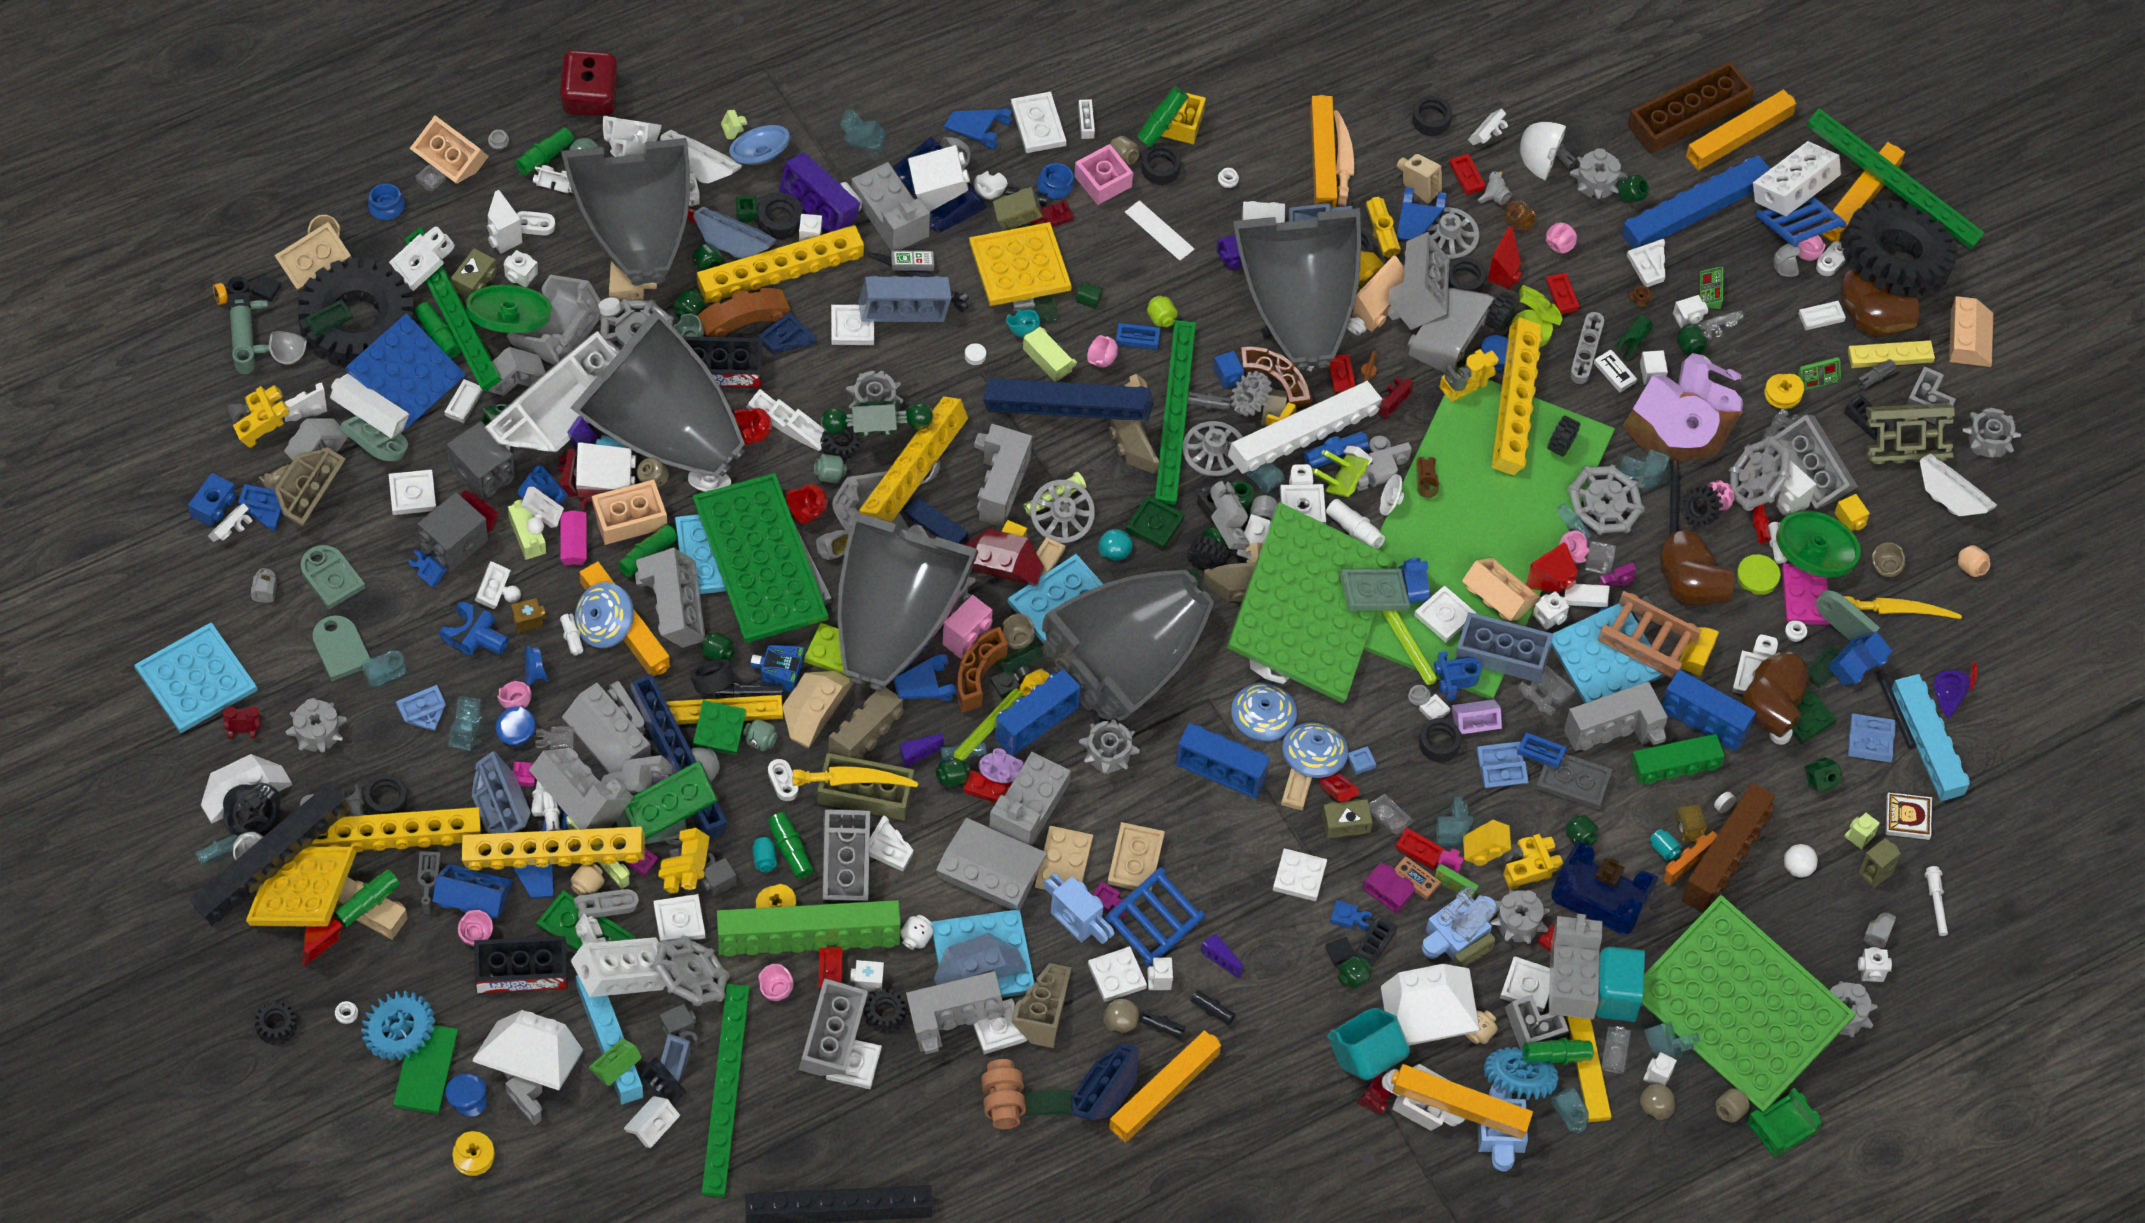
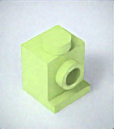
(1862, 830)

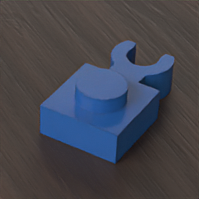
(430, 569)
(1347, 915)

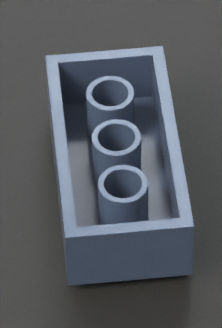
(904, 299)
(1505, 647)

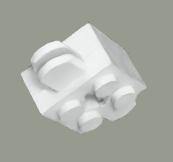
(1416, 1111)

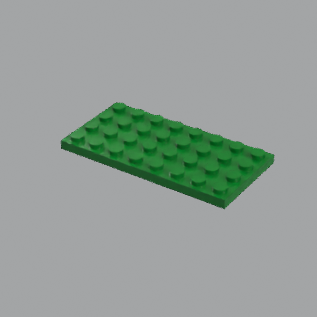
(760, 558)

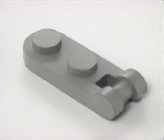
(618, 694)
(607, 903)

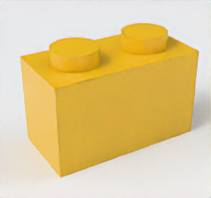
(1487, 842)

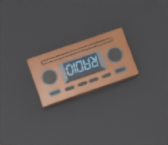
(1422, 880)

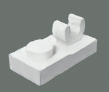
(1490, 125)
(223, 530)

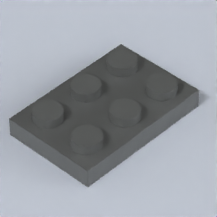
(1576, 781)

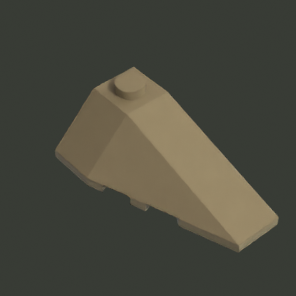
(1041, 1008)

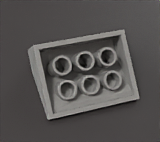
(991, 864)

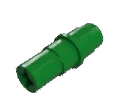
(1162, 116)
(544, 151)
(437, 329)
(651, 545)
(790, 845)
(367, 897)
(1558, 1051)

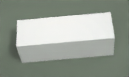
(1086, 119)

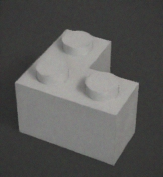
(516, 368)
(1927, 391)
(314, 436)
(1530, 1026)

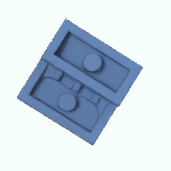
(1871, 737)
(1501, 765)

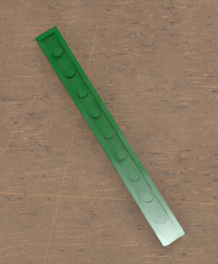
(1894, 178)
(461, 324)
(1175, 412)
(725, 1091)

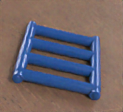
(1785, 233)
(1128, 903)

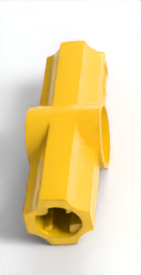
(1380, 218)

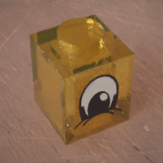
(1690, 822)

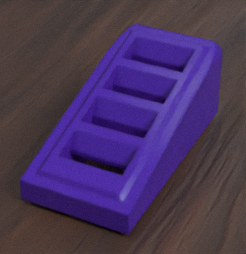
(581, 433)
(920, 748)
(1219, 953)

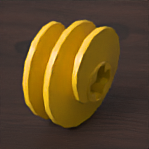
(1784, 390)
(777, 894)
(473, 1143)

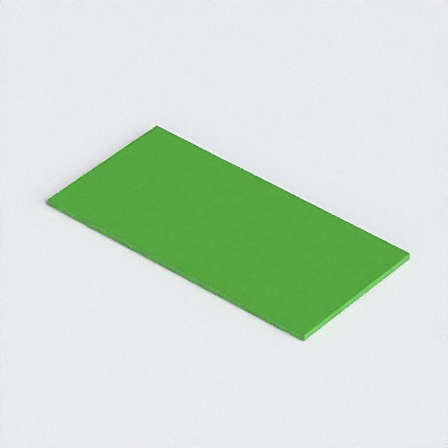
(1480, 513)

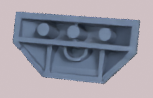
(731, 234)
(499, 796)
(979, 957)

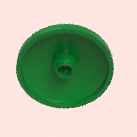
(508, 308)
(1818, 544)

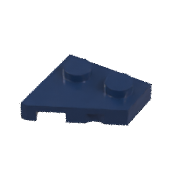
(787, 335)

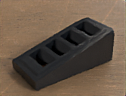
(1855, 415)
(1382, 928)
(646, 1077)

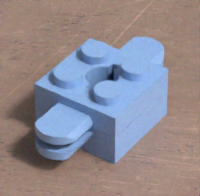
(1077, 909)
(1444, 939)
(1500, 1143)

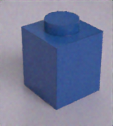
(1228, 369)

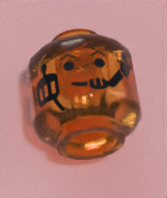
(1519, 215)

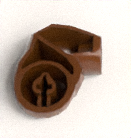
(1876, 310)
(1692, 571)
(1776, 691)

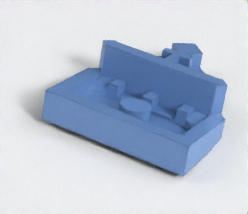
(422, 708)

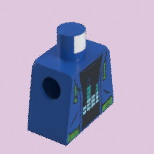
(780, 665)

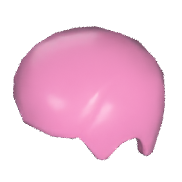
(1811, 248)
(1102, 351)
(1577, 545)
(514, 695)
(475, 926)
(775, 982)

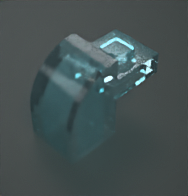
(861, 134)
(1648, 472)
(466, 723)
(1453, 828)
(1664, 1040)

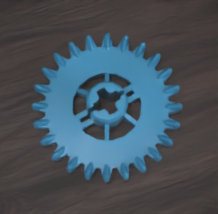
(395, 1017)
(1511, 1071)

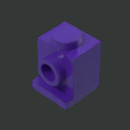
(1229, 252)

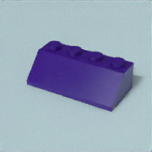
(819, 193)

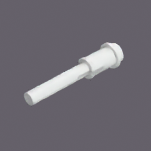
(1933, 876)

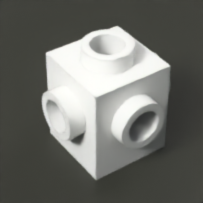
(520, 268)
(1551, 610)
(1874, 964)

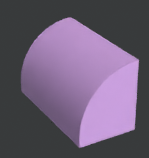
(1477, 716)

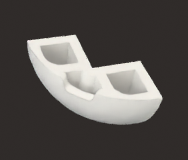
(628, 136)
(1540, 146)

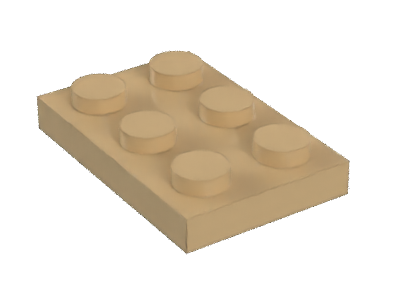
(311, 254)
(1066, 855)
(1135, 855)

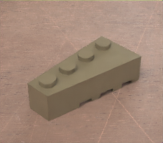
(866, 725)

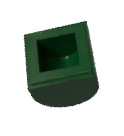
(746, 208)
(1089, 294)

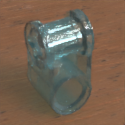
(1266, 476)
(382, 668)
(1571, 1109)

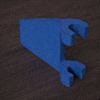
(976, 124)
(1417, 218)
(922, 682)
(536, 880)

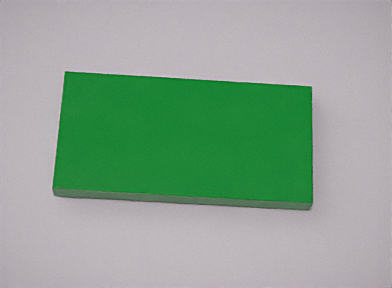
(671, 800)
(563, 917)
(426, 1073)

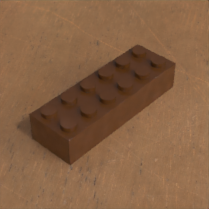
(1690, 107)
(1729, 848)

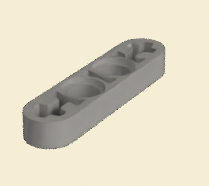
(1585, 347)

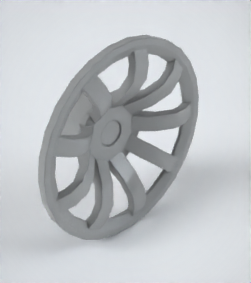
(1450, 228)
(1213, 444)
(1062, 510)

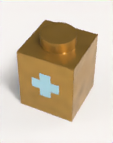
(528, 615)

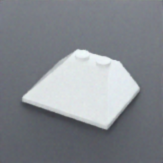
(1432, 1002)
(531, 1049)

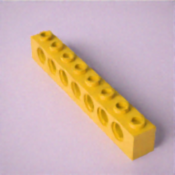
(787, 256)
(1517, 396)
(915, 461)
(400, 824)
(498, 843)

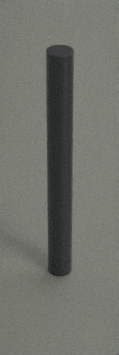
(1674, 496)
(1896, 709)

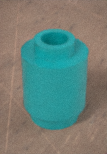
(1666, 845)
(764, 854)

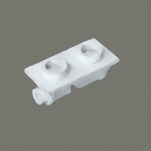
(547, 176)
(589, 930)

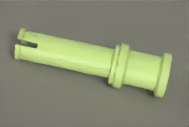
(1059, 489)

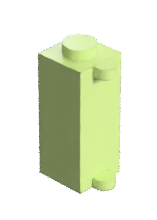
(1048, 354)
(531, 544)

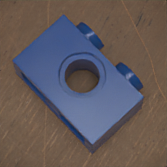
(213, 489)

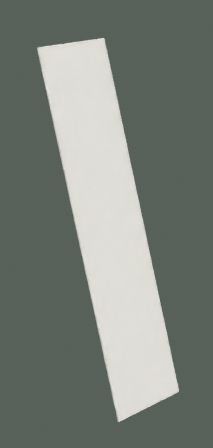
(1159, 230)

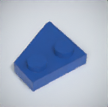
(262, 505)

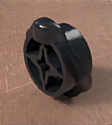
(237, 796)

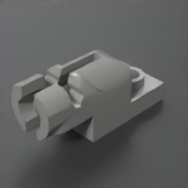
(1384, 465)
(1229, 515)
(638, 772)
(523, 1094)

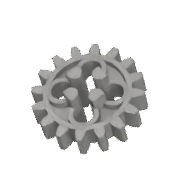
(1251, 393)

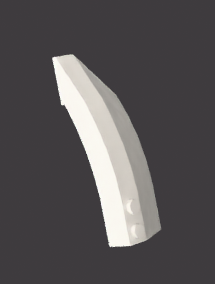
(543, 411)

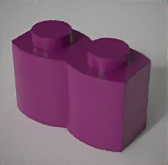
(1389, 887)

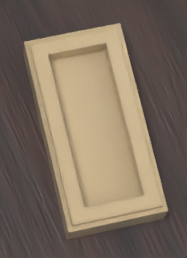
(1050, 553)
(1296, 790)

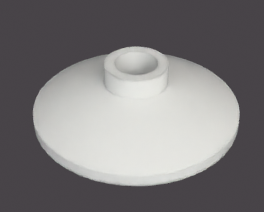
(706, 482)
(1391, 495)

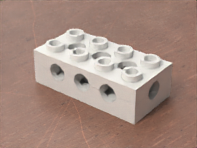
(1797, 178)
(618, 967)

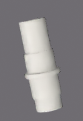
(1355, 524)

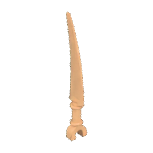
(1345, 159)

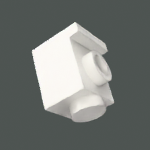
(1690, 311)
(1160, 974)
(1660, 1069)

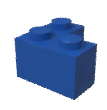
(1860, 656)

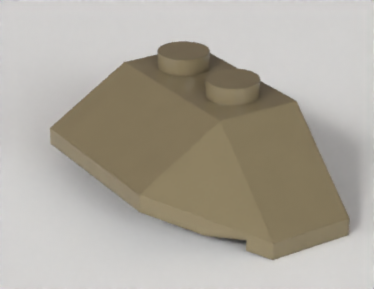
(1134, 444)
(306, 483)
(1229, 580)

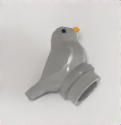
(1496, 190)

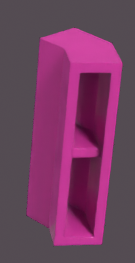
(573, 538)

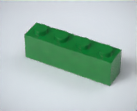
(1677, 759)

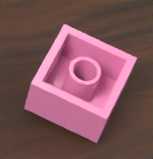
(1103, 174)
(966, 626)

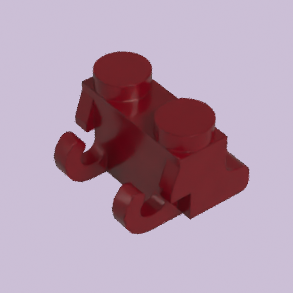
(242, 721)
(1375, 1095)

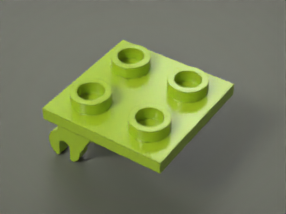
(1351, 470)

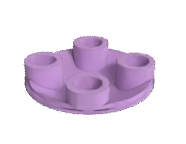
(1000, 766)

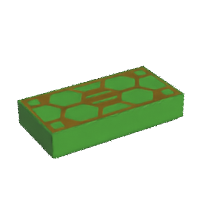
(1454, 880)

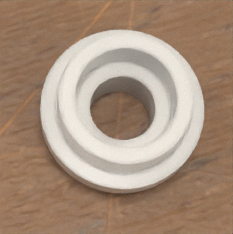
(1228, 173)
(1356, 326)
(1796, 635)
(344, 1007)

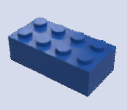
(1708, 710)
(1037, 712)
(1222, 760)

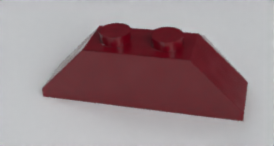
(1006, 557)

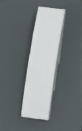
(788, 421)

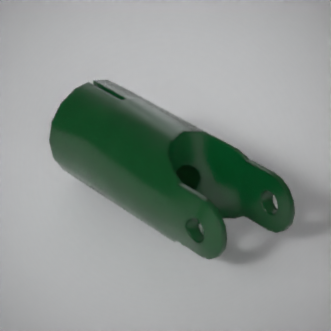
(1635, 334)

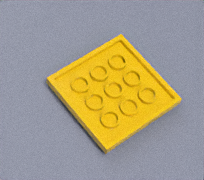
(1020, 264)
(303, 889)

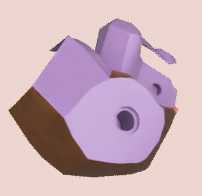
(1686, 417)

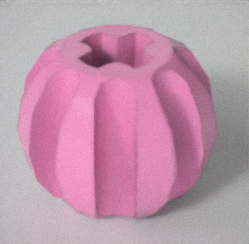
(1561, 237)
(1725, 491)

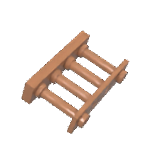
(1636, 650)

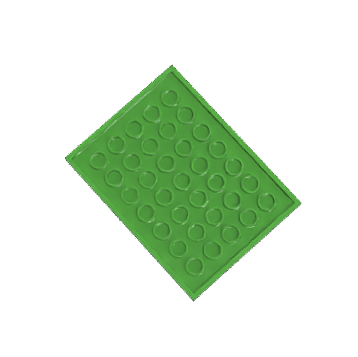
(1296, 604)
(1747, 1000)

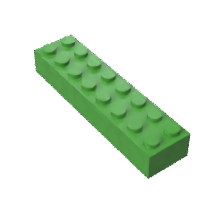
(808, 928)

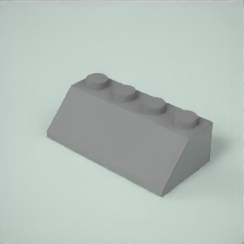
(1817, 459)
(605, 729)
(833, 1029)

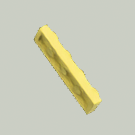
(1900, 353)

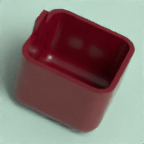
(590, 97)

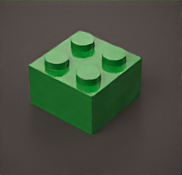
(719, 727)

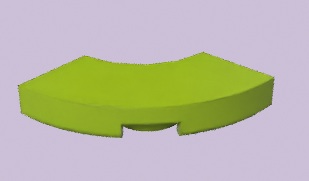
(1540, 305)

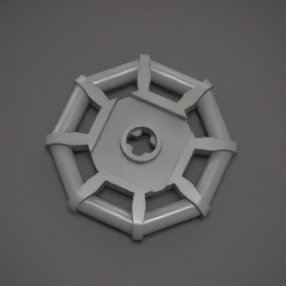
(629, 320)
(1770, 480)
(1611, 490)
(705, 966)

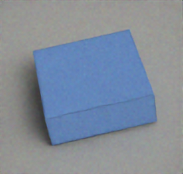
(1361, 760)

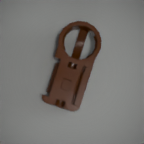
(1426, 474)

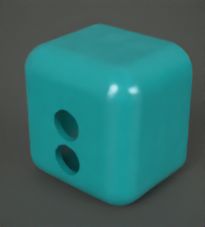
(1620, 983)
(1369, 1043)

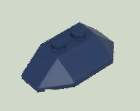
(1106, 1084)

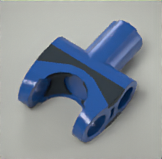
(474, 632)

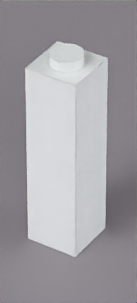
(369, 405)

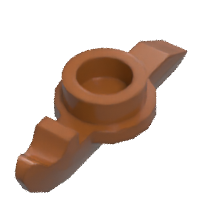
(1369, 370)

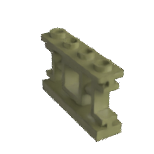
(1911, 416)

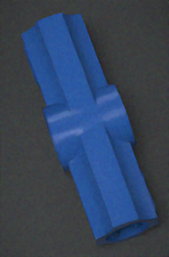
(1336, 446)

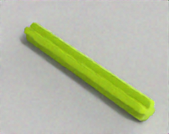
(1411, 647)
(985, 727)

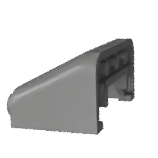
(572, 319)
(1447, 337)
(854, 494)

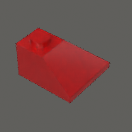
(1505, 262)
(1553, 571)
(319, 939)

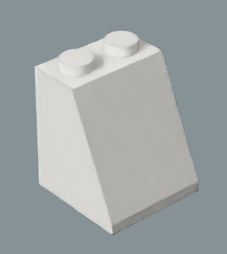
(939, 176)
(604, 467)

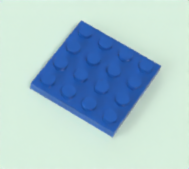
(406, 369)

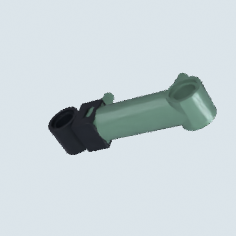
(241, 324)

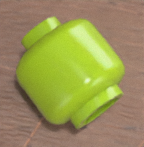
(1162, 311)

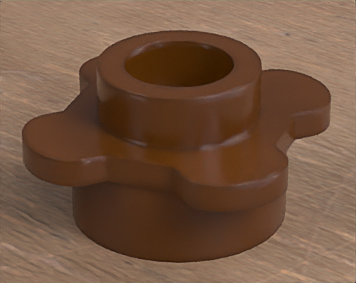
(1641, 291)

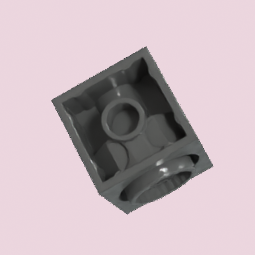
(480, 461)
(452, 532)

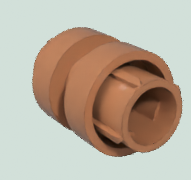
(1003, 1100)

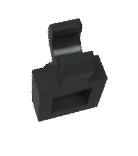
(1006, 683)

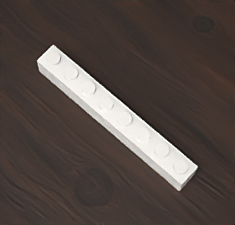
(1304, 427)

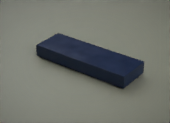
(935, 522)

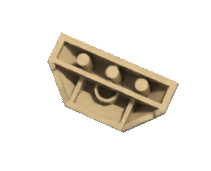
(813, 704)

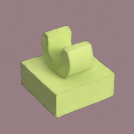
(732, 124)

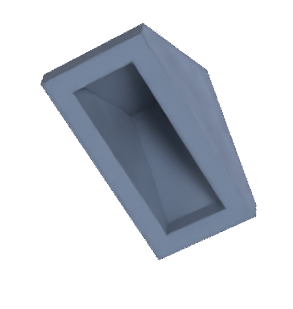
(676, 1055)

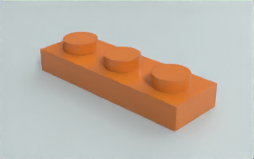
(1688, 858)

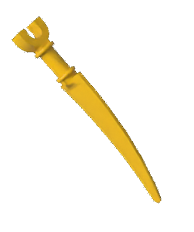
(1891, 605)
(850, 775)

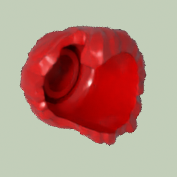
(753, 424)
(806, 503)

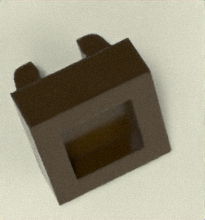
(1609, 872)

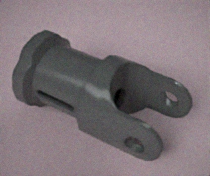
(355, 801)

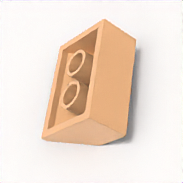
(448, 151)
(1373, 299)
(1971, 332)
(629, 512)
(1500, 589)

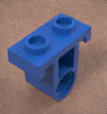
(545, 483)
(1416, 580)
(1454, 674)

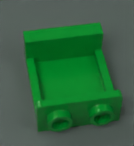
(1785, 1123)

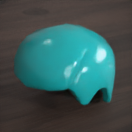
(1023, 322)
(1115, 545)

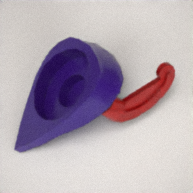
(1952, 687)

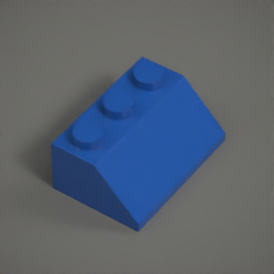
(471, 890)

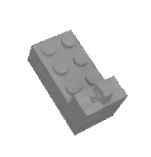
(891, 207)
(1424, 285)
(1009, 455)
(677, 594)
(1617, 715)
(578, 791)
(1030, 799)
(845, 856)
(1575, 967)
(953, 1005)

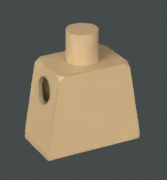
(1421, 175)
(621, 286)

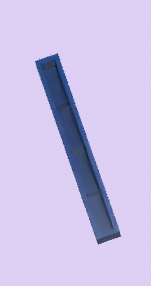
(1694, 204)

